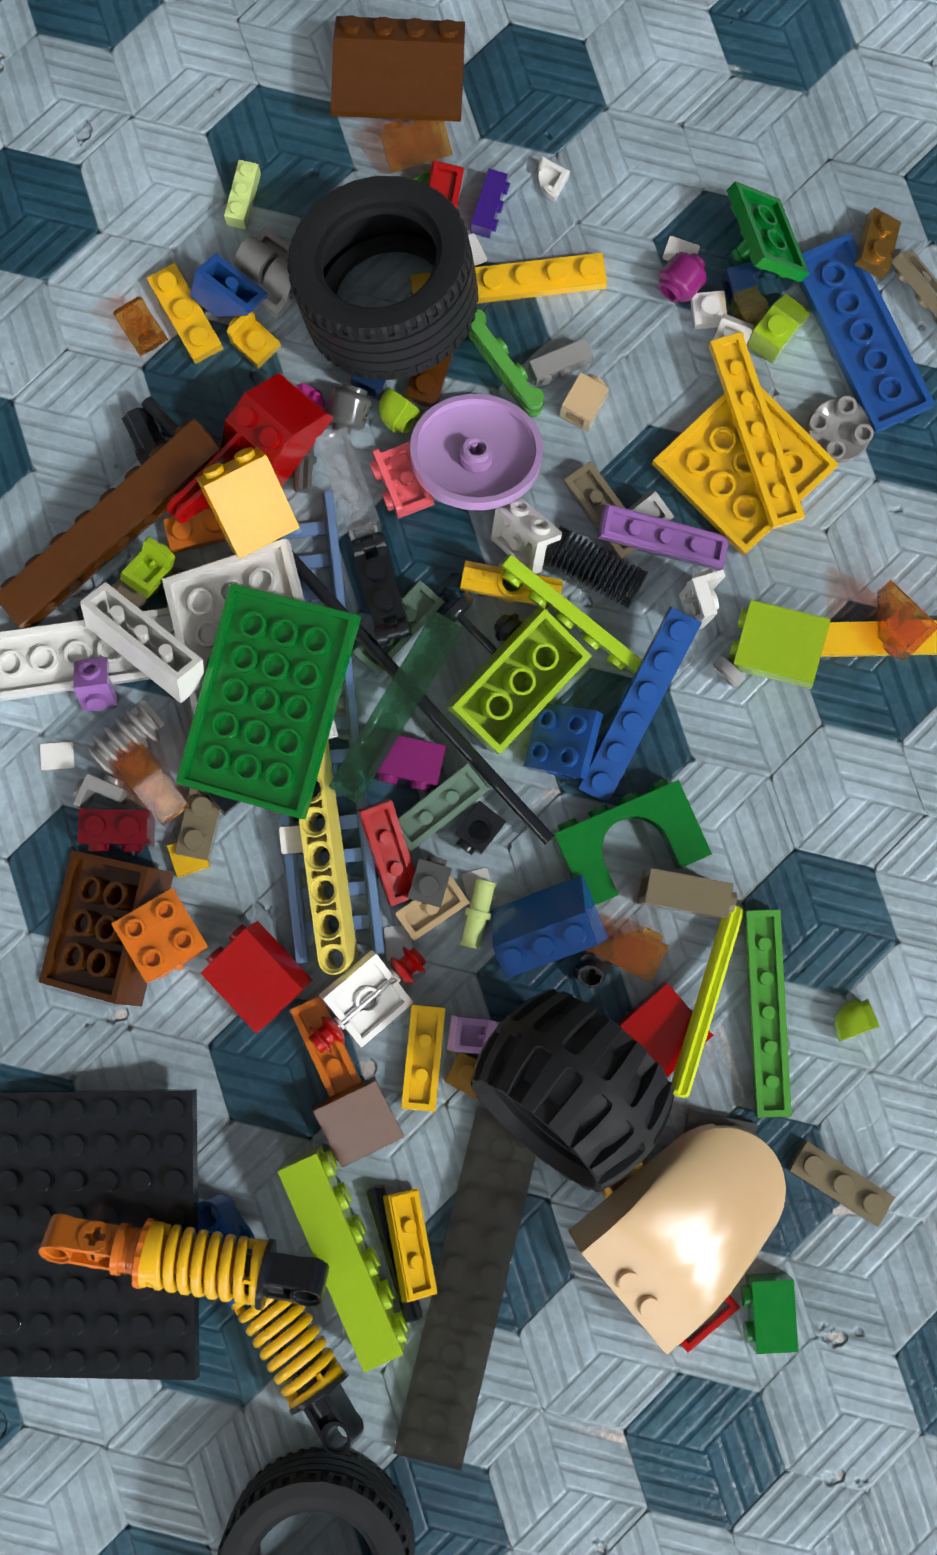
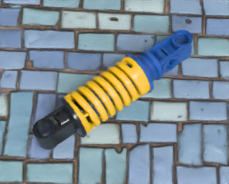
(293, 1346)

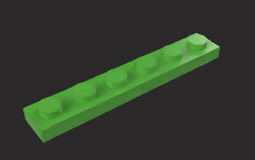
(767, 1013)

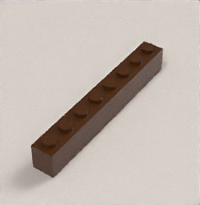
(107, 527)

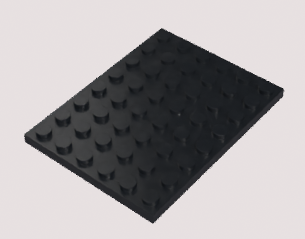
(107, 1162)

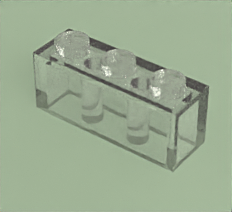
(348, 484)

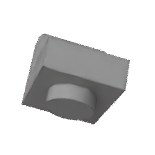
(108, 787)

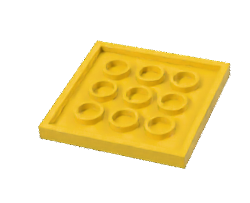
(715, 477)

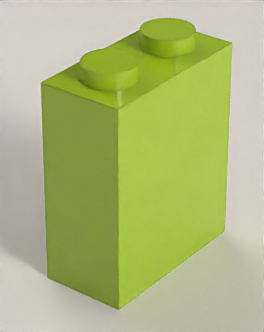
(779, 643)

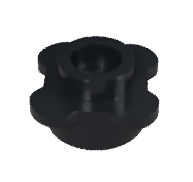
(592, 978)

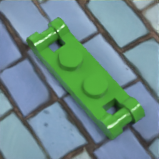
(510, 374)

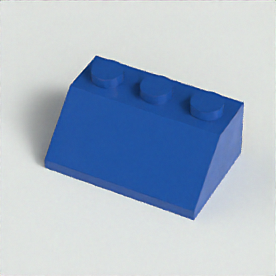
(546, 927)

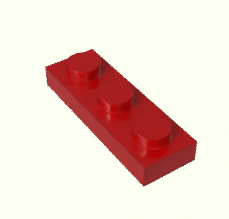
(388, 850)

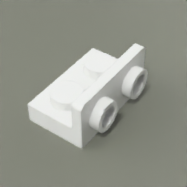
(523, 533)
(699, 595)

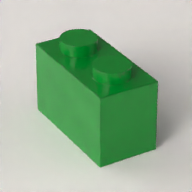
(770, 1313)

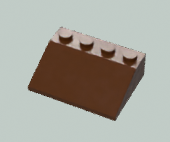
(398, 68)
(83, 946)

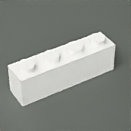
(143, 642)

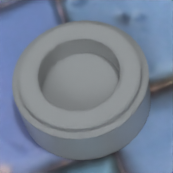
(728, 672)

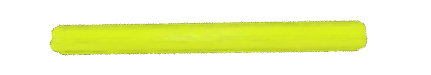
(706, 1003)

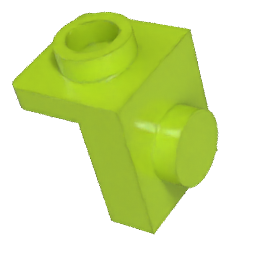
(149, 567)

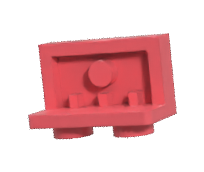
(402, 488)

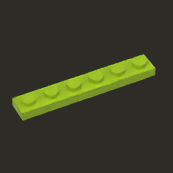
(569, 614)

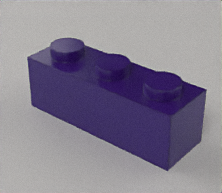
(490, 203)

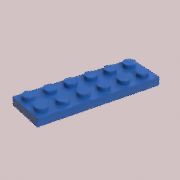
(863, 335)

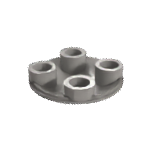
(840, 428)

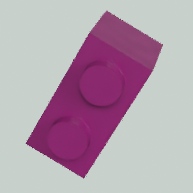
(413, 762)

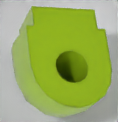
(397, 412)
(855, 1019)

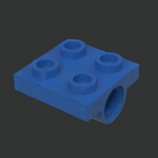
(563, 741)

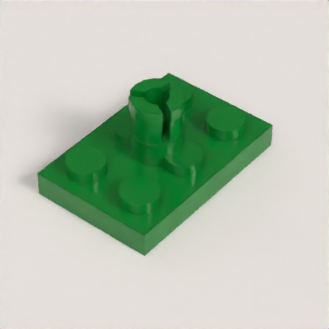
(765, 233)

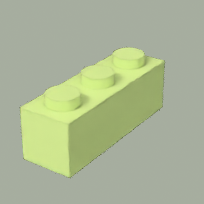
(242, 194)

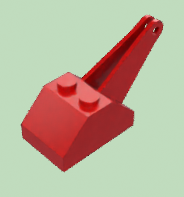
(277, 421)

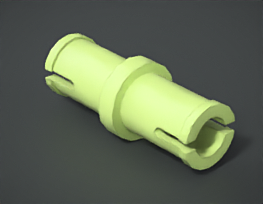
(478, 914)

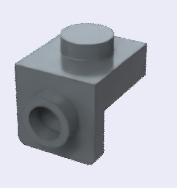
(430, 881)

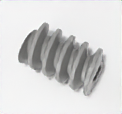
(124, 738)

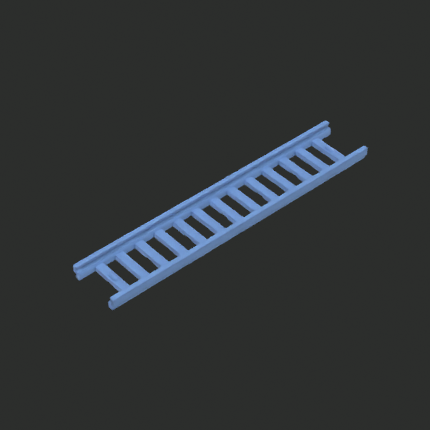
(350, 721)

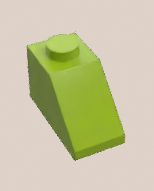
(778, 327)

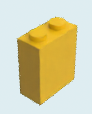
(247, 501)

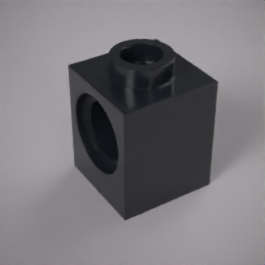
(482, 814)

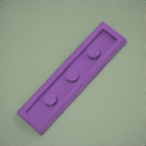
(662, 537)

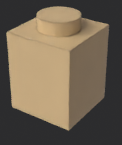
(584, 401)

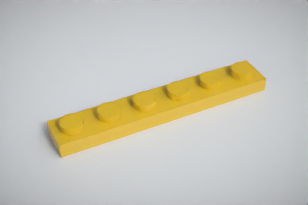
(534, 278)
(756, 430)

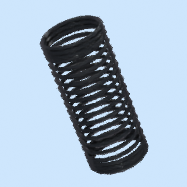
(628, 590)

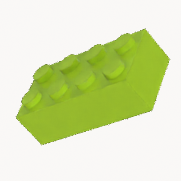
(518, 680)

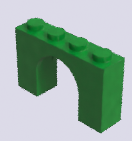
(663, 808)

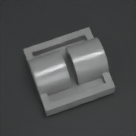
(266, 263)

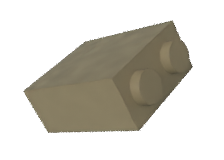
(686, 893)

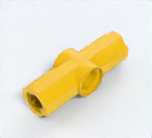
(488, 581)

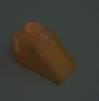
(901, 622)
(152, 784)
(634, 952)

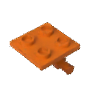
(160, 936)

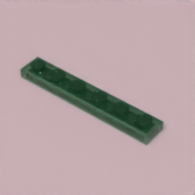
(396, 707)

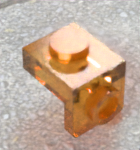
(140, 326)

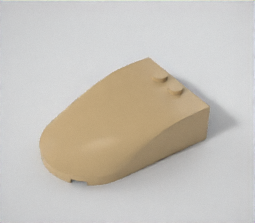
(685, 1228)

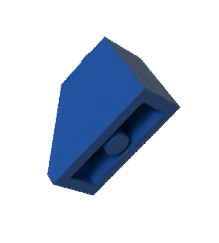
(225, 289)

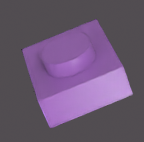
(93, 684)

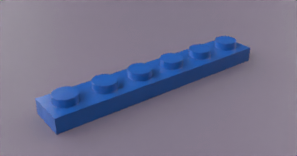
(639, 703)

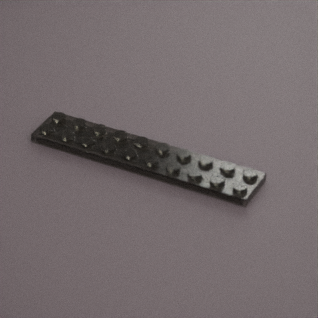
(469, 1296)

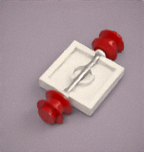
(366, 999)

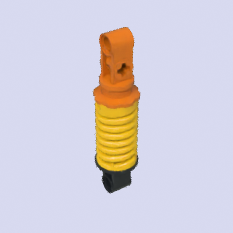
(187, 1263)

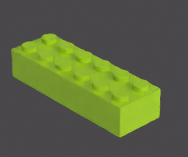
(338, 1239)

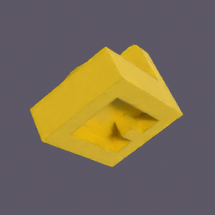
(252, 339)

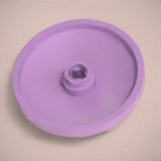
(476, 451)

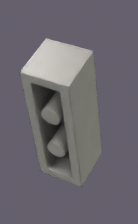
(561, 362)

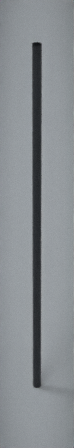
(391, 668)

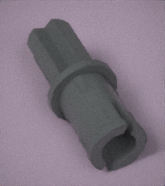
(303, 473)

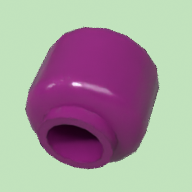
(682, 277)

